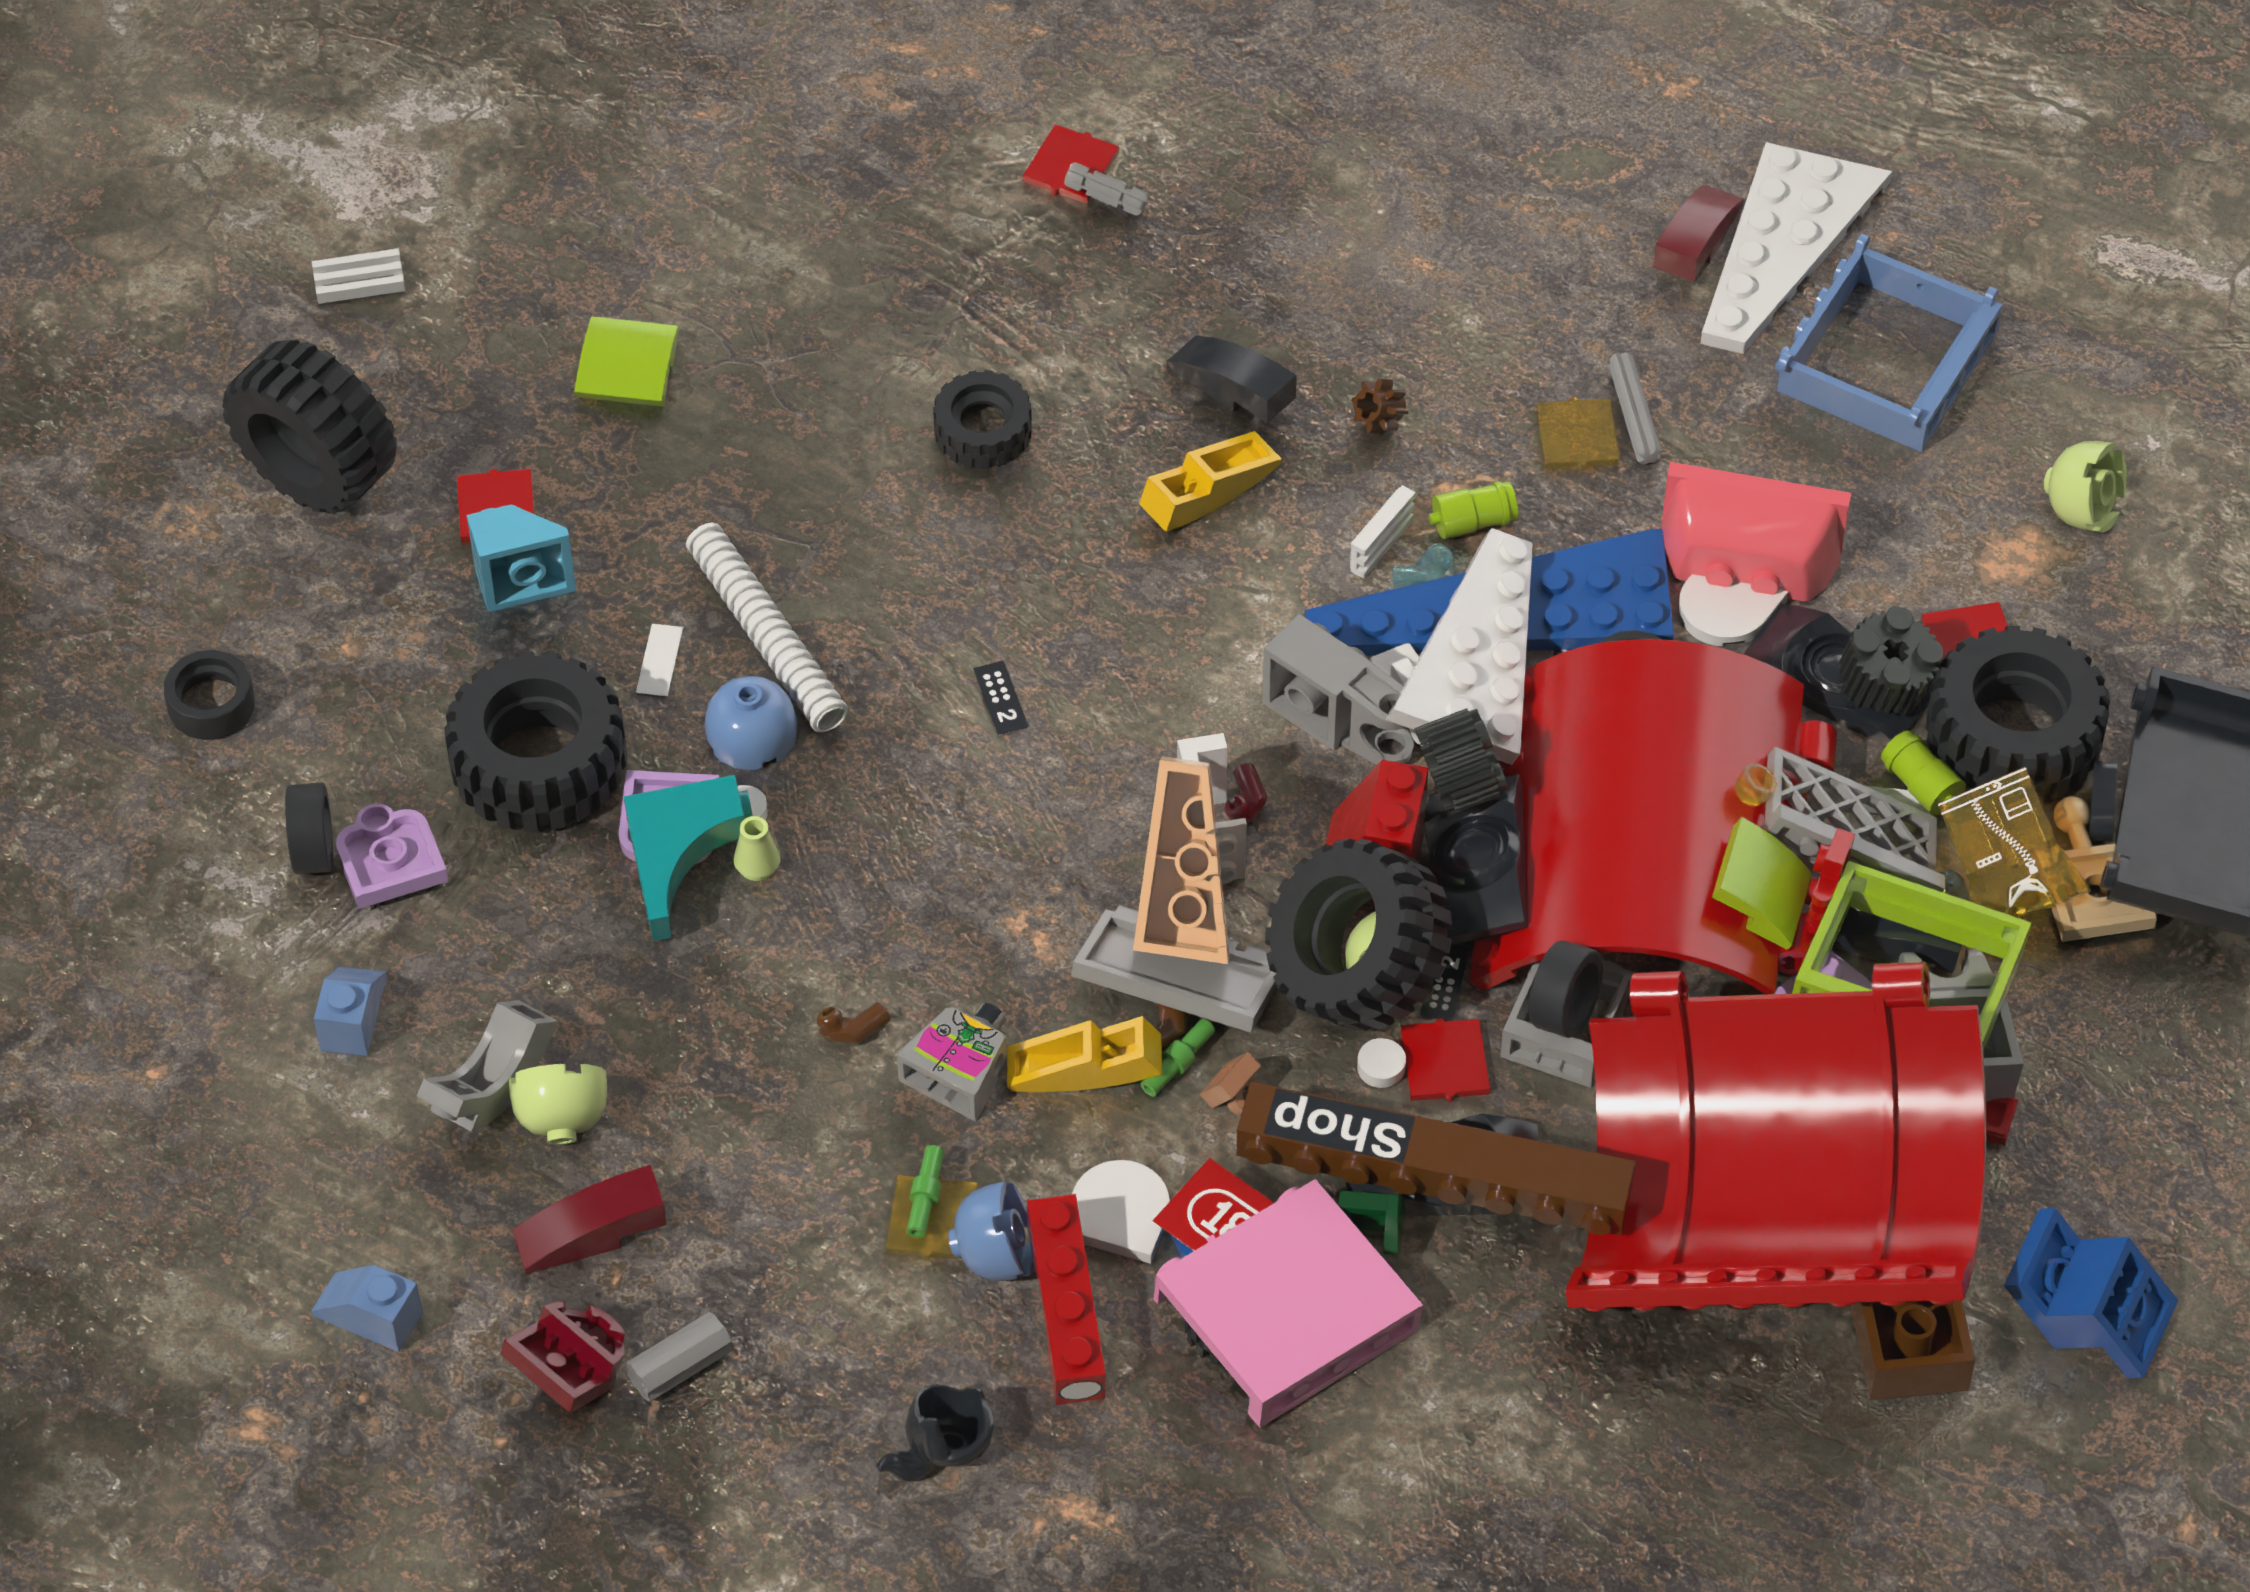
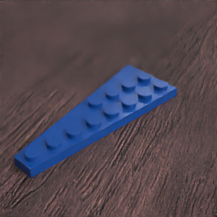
(1573, 600)

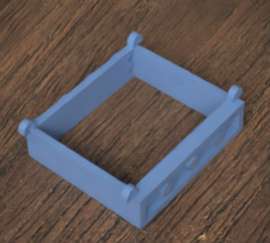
(1912, 426)

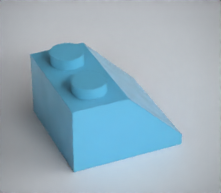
(519, 557)

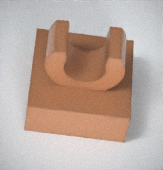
(1230, 1083)

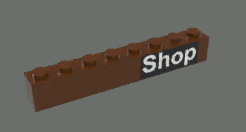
(1435, 1159)

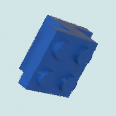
(2091, 1293)

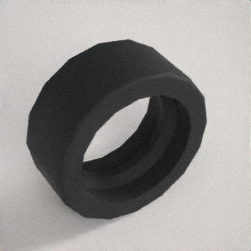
(202, 667)
(309, 828)
(1565, 989)

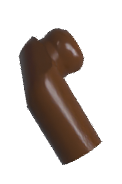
(1172, 1024)
(851, 1030)

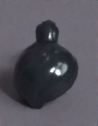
(935, 1426)

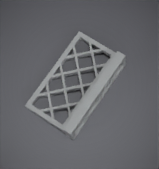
(1805, 832)

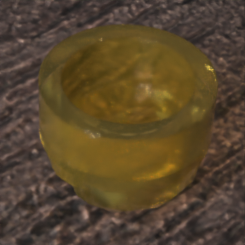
(1755, 784)

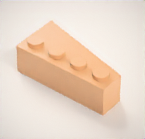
(1182, 880)

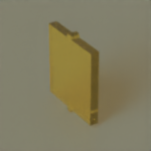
(1577, 433)
(941, 1220)

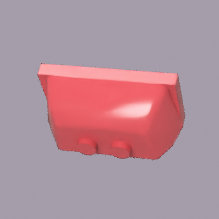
(1752, 530)

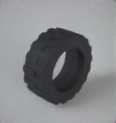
(982, 448)

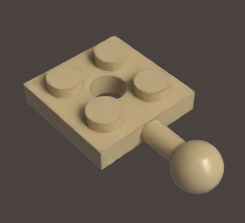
(2085, 914)

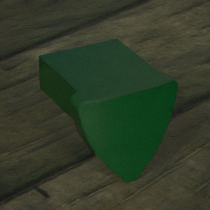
(1376, 1216)

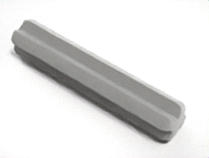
(1635, 408)

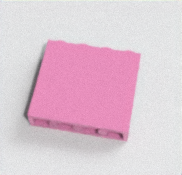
(1290, 1300)

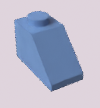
(349, 1010)
(371, 1305)

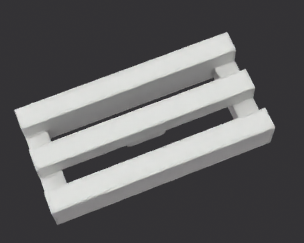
(357, 271)
(1382, 531)

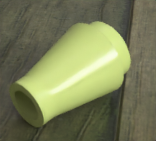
(756, 851)

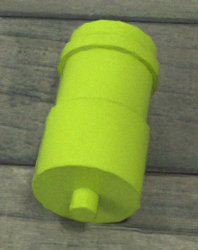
(1473, 509)
(1923, 773)

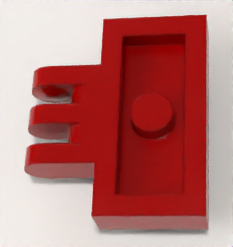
(1830, 863)

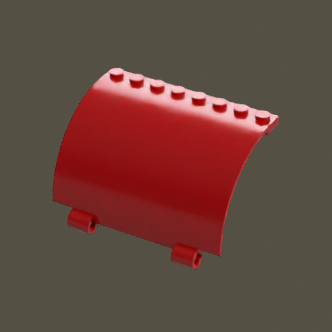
(1636, 799)
(1789, 1147)

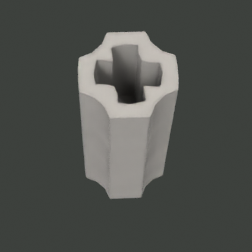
(679, 1356)

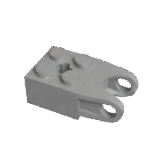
(1332, 691)
(2002, 1052)

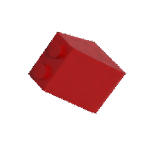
(1385, 809)

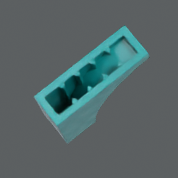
(674, 831)

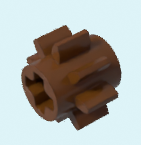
(1379, 405)

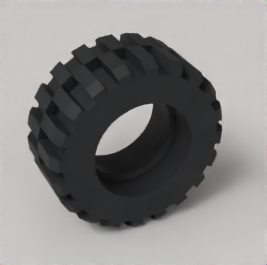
(309, 426)
(2026, 669)
(547, 787)
(1403, 949)

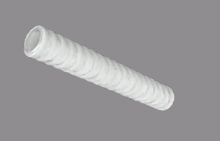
(767, 627)

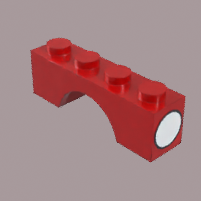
(1066, 1299)

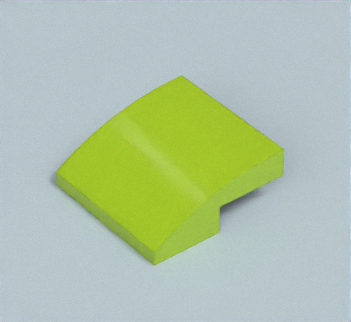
(626, 361)
(1763, 882)

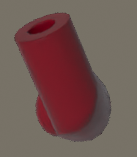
(1252, 794)

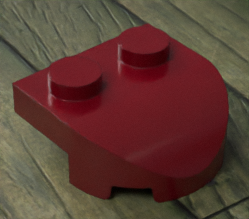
(569, 1353)

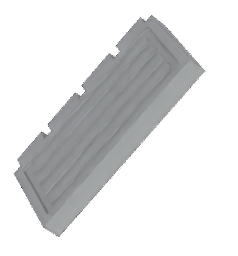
(1215, 991)

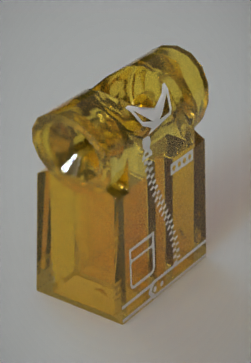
(2010, 847)

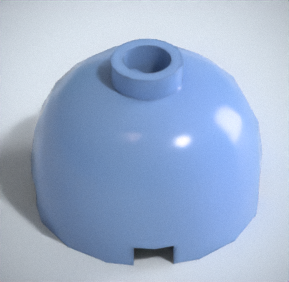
(750, 722)
(992, 1233)

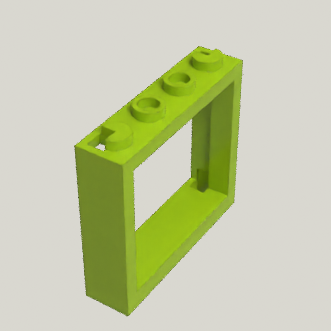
(1922, 910)

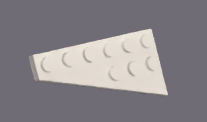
(1786, 230)
(1478, 648)

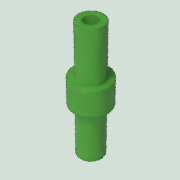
(1179, 1056)
(925, 1191)

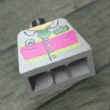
(956, 1058)

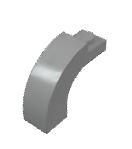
(480, 1087)

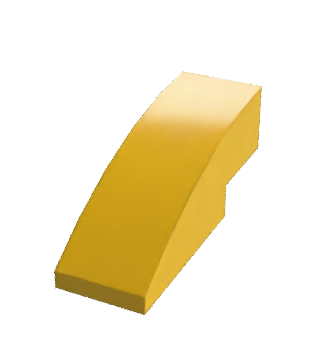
(1207, 480)
(1085, 1057)

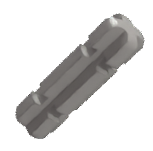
(1106, 189)

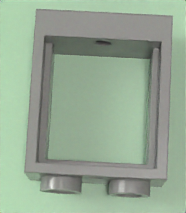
(1554, 1053)

